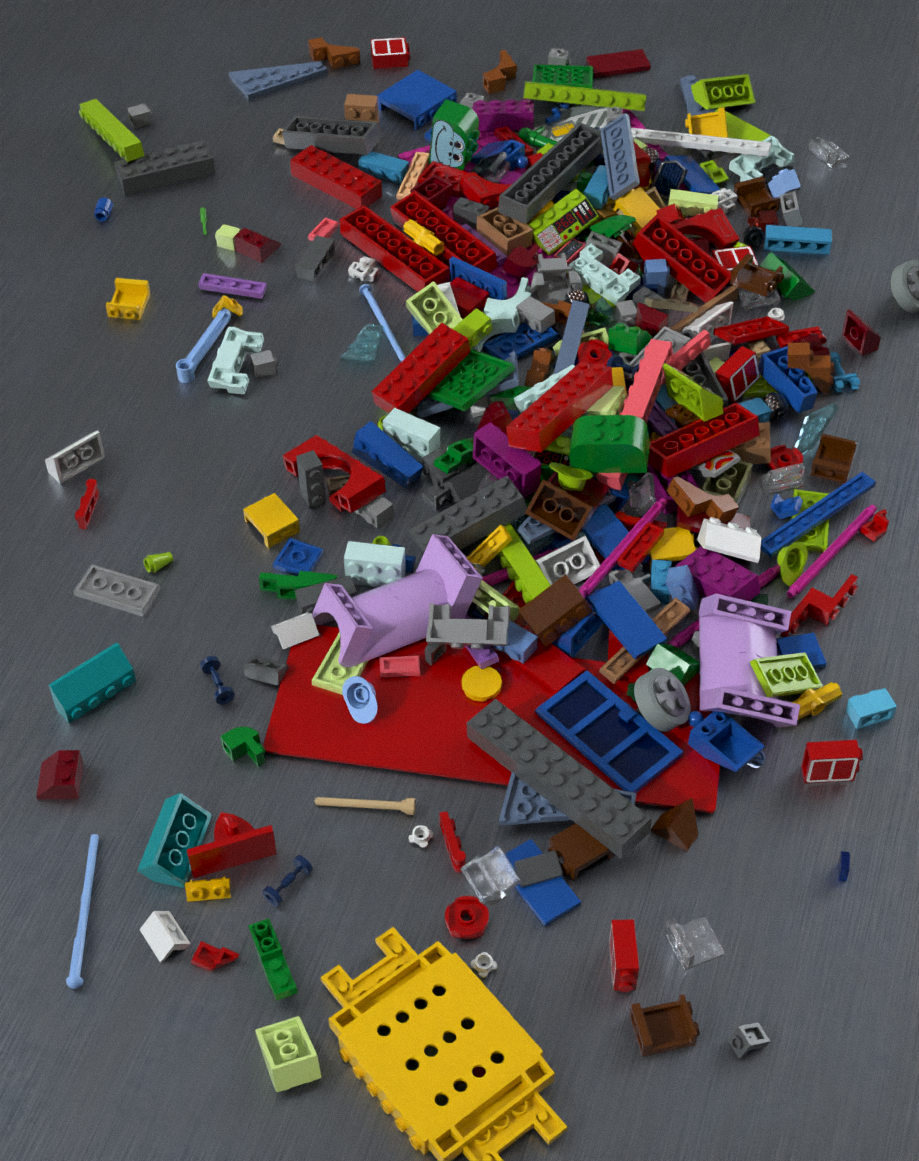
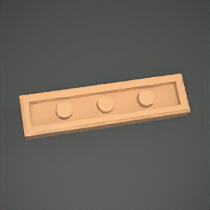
(415, 169)

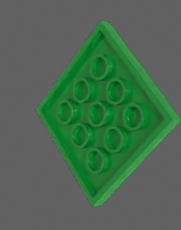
(564, 75)
(471, 380)

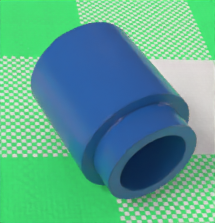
(103, 209)

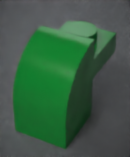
(241, 742)

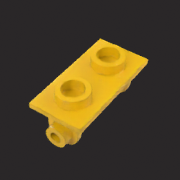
(208, 890)

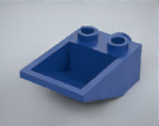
(514, 150)
(722, 740)

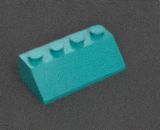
(92, 683)
(177, 829)

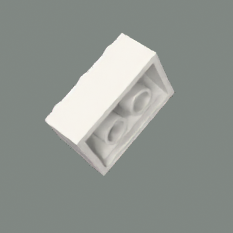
(713, 318)
(76, 457)
(730, 539)
(573, 559)

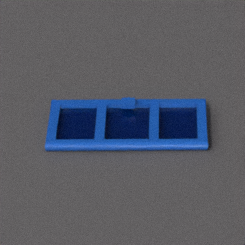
(609, 733)

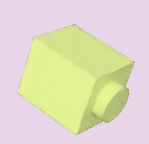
(225, 237)

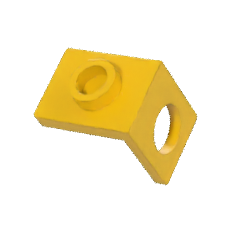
(229, 304)

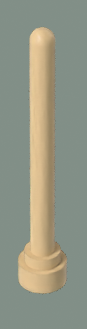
(407, 806)

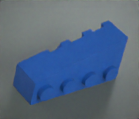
(789, 382)
(385, 455)

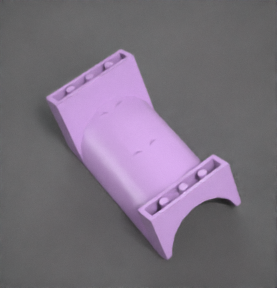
(399, 610)
(729, 638)

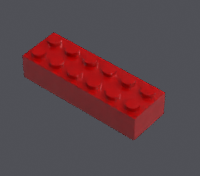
(336, 177)
(685, 259)
(421, 370)
(702, 440)

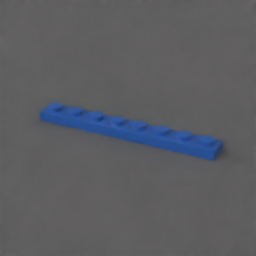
(816, 514)

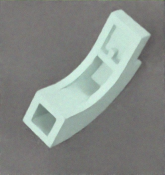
(522, 294)
(503, 322)

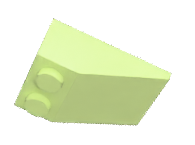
(432, 308)
(288, 1054)

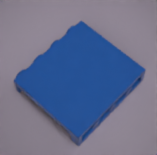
(416, 97)

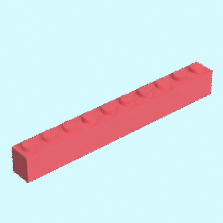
(642, 394)

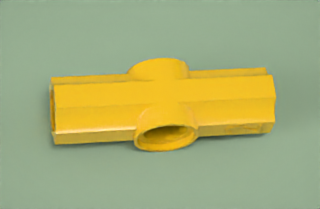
(423, 237)
(814, 702)

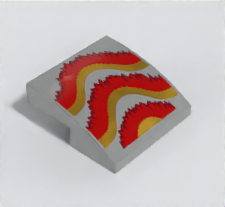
(717, 464)

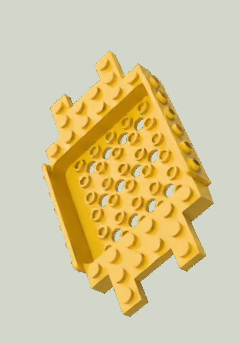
(492, 1108)

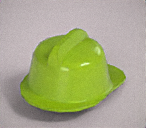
(571, 478)
(792, 562)

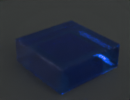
(843, 866)

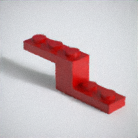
(821, 606)

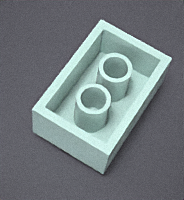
(412, 433)
(374, 563)

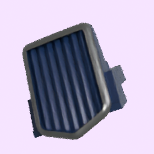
(667, 176)

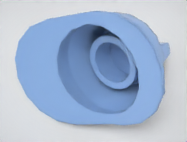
(360, 699)

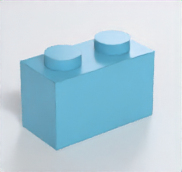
(871, 708)

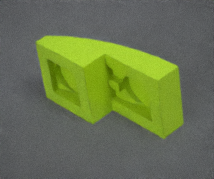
(715, 173)

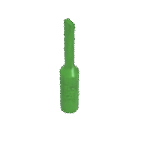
(203, 215)

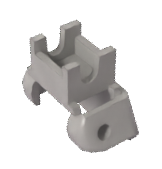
(550, 282)

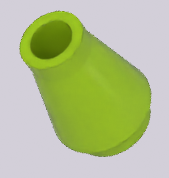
(157, 561)

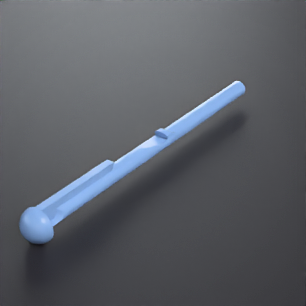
(365, 290)
(74, 980)

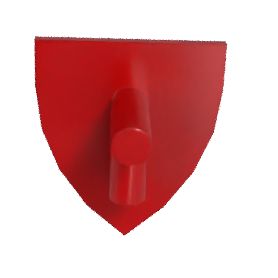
(230, 825)

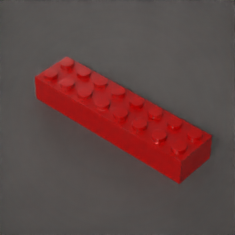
(456, 239)
(393, 249)
(559, 407)

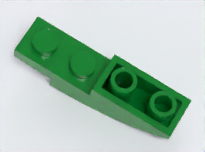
(613, 225)
(456, 455)
(287, 584)
(272, 959)

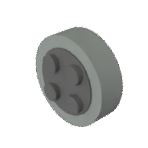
(906, 285)
(662, 699)

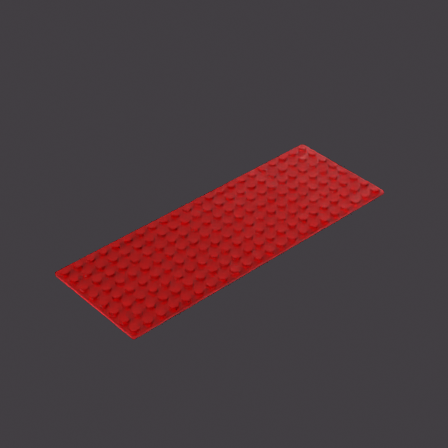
(425, 718)

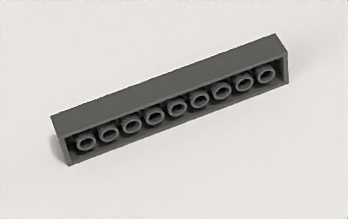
(551, 173)
(559, 778)

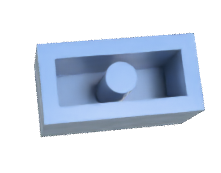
(784, 182)

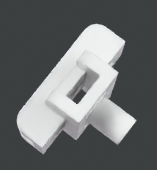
(726, 199)
(369, 270)

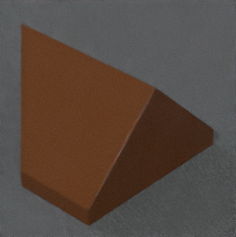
(627, 248)
(678, 825)

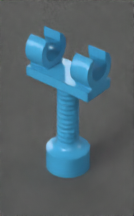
(842, 379)

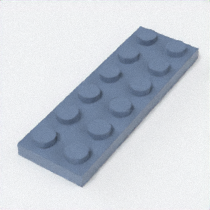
(619, 156)

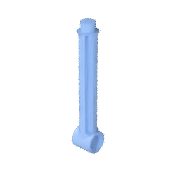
(187, 367)

